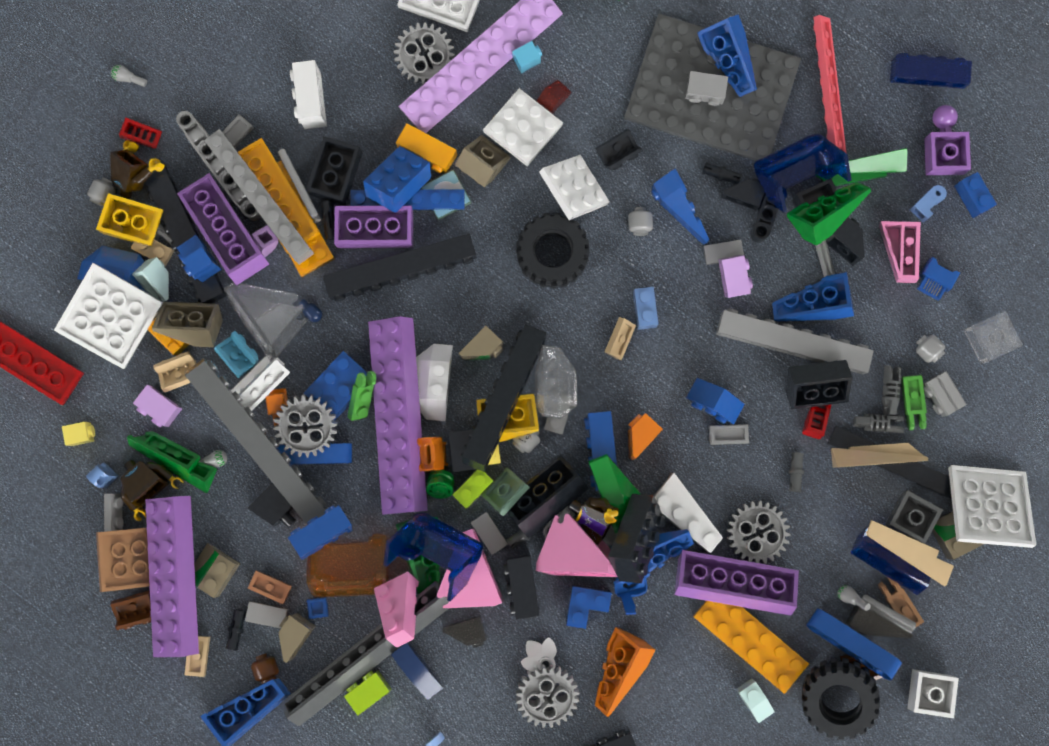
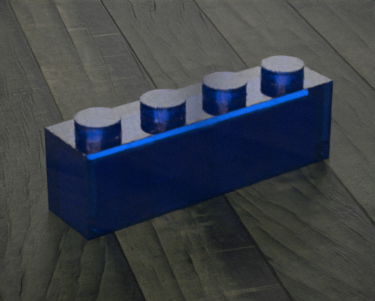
(931, 71)
(889, 564)

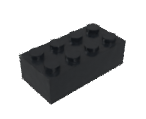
(548, 495)
(636, 538)

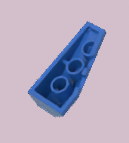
(729, 49)
(672, 196)
(821, 301)
(669, 545)

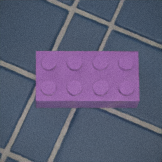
(373, 227)

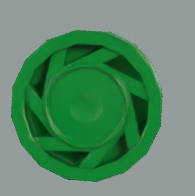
(440, 484)

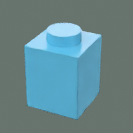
(527, 56)

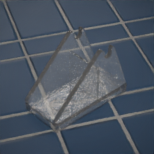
(267, 315)

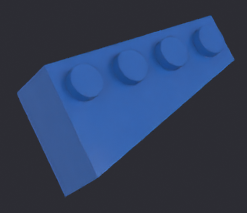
(238, 716)

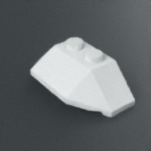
(433, 380)

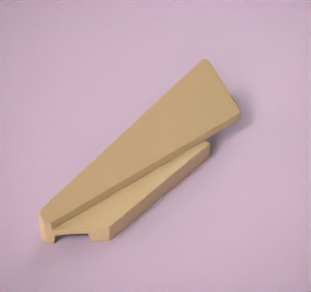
(875, 455)
(912, 551)

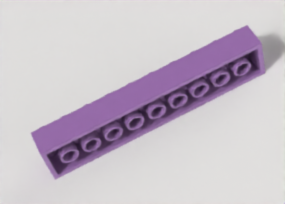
(397, 415)

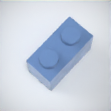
(645, 308)

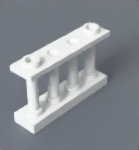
(260, 381)

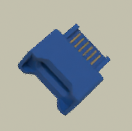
(936, 279)

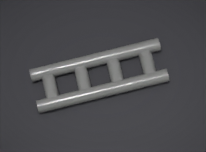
(299, 185)

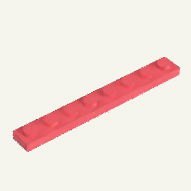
(829, 81)

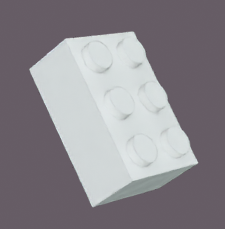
(308, 94)

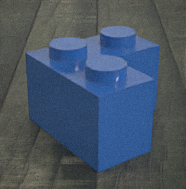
(197, 259)
(715, 401)
(584, 599)

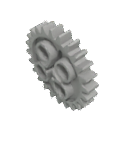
(408, 61)
(307, 442)
(765, 548)
(561, 704)

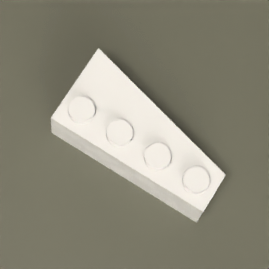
(684, 512)

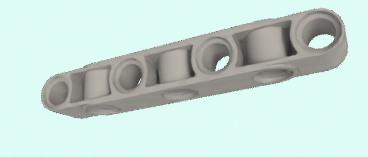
(196, 135)

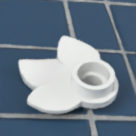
(538, 653)

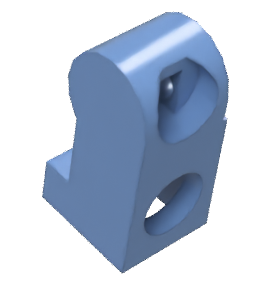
(922, 207)
(101, 476)

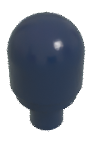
(311, 311)

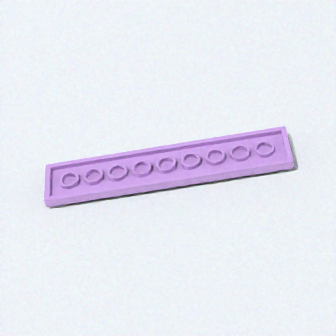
(478, 62)

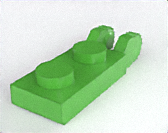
(361, 395)
(914, 400)

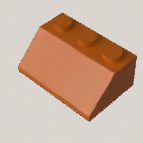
(641, 434)

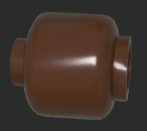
(264, 668)

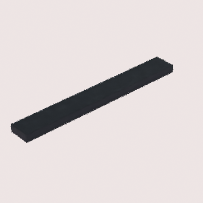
(911, 471)

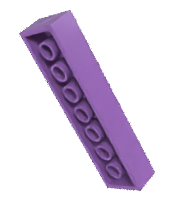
(172, 577)

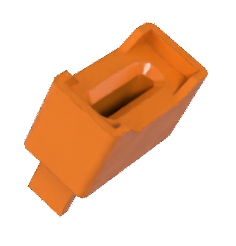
(274, 401)
(432, 453)

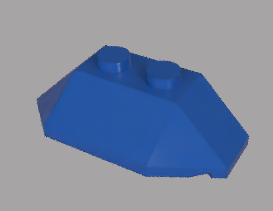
(116, 261)

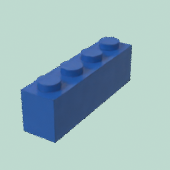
(600, 437)

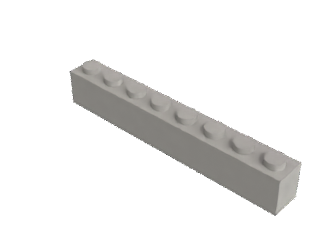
(259, 197)
(792, 341)

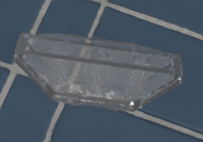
(555, 383)

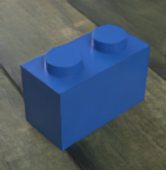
(975, 195)

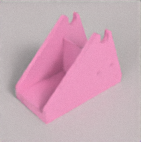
(572, 552)
(481, 588)

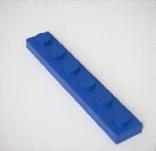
(422, 200)

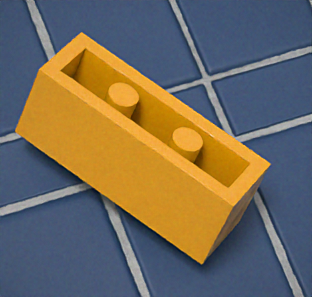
(427, 147)

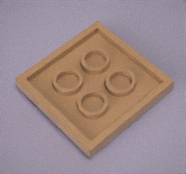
(123, 559)

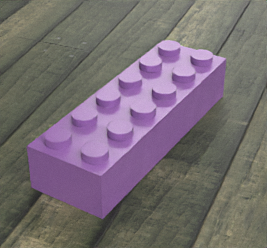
(223, 229)
(737, 582)

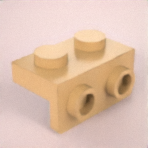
(172, 371)

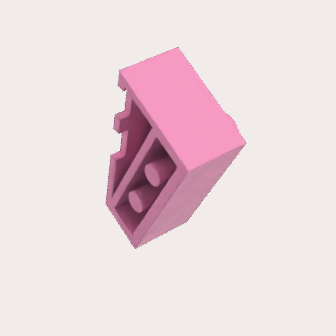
(903, 249)
(396, 608)

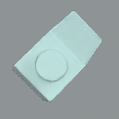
(154, 278)
(755, 700)

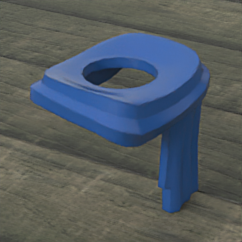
(627, 593)

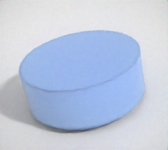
(436, 740)

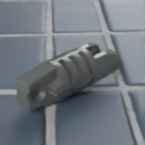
(891, 389)
(878, 423)

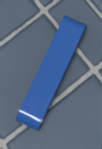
(334, 454)
(854, 644)

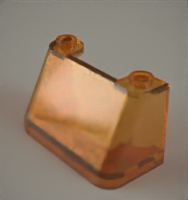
(348, 568)

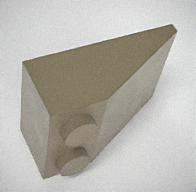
(189, 322)

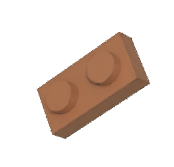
(270, 587)

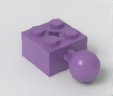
(944, 143)

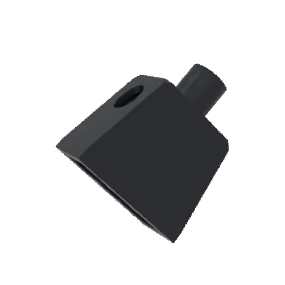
(273, 507)

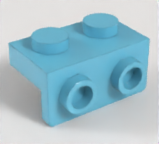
(237, 354)

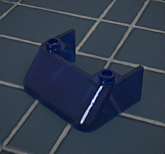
(797, 163)
(438, 543)

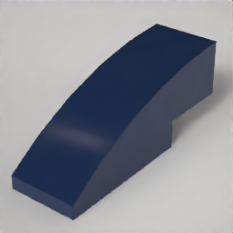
(417, 670)

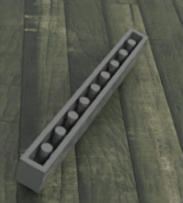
(254, 440)
(356, 662)

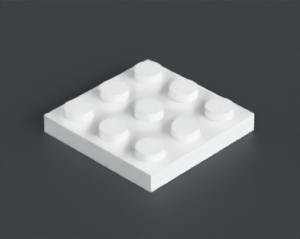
(523, 127)
(574, 187)

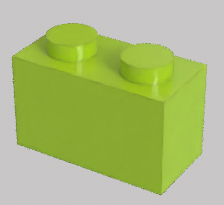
(473, 488)
(367, 692)

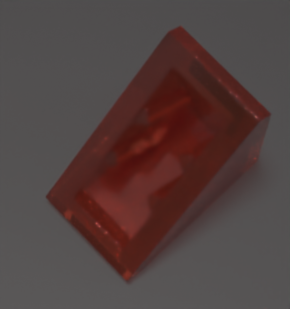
(553, 96)

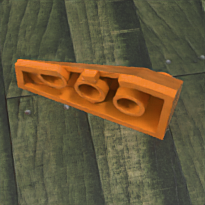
(625, 663)

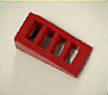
(125, 128)
(815, 429)

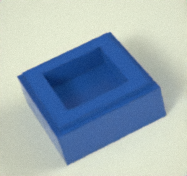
(317, 608)

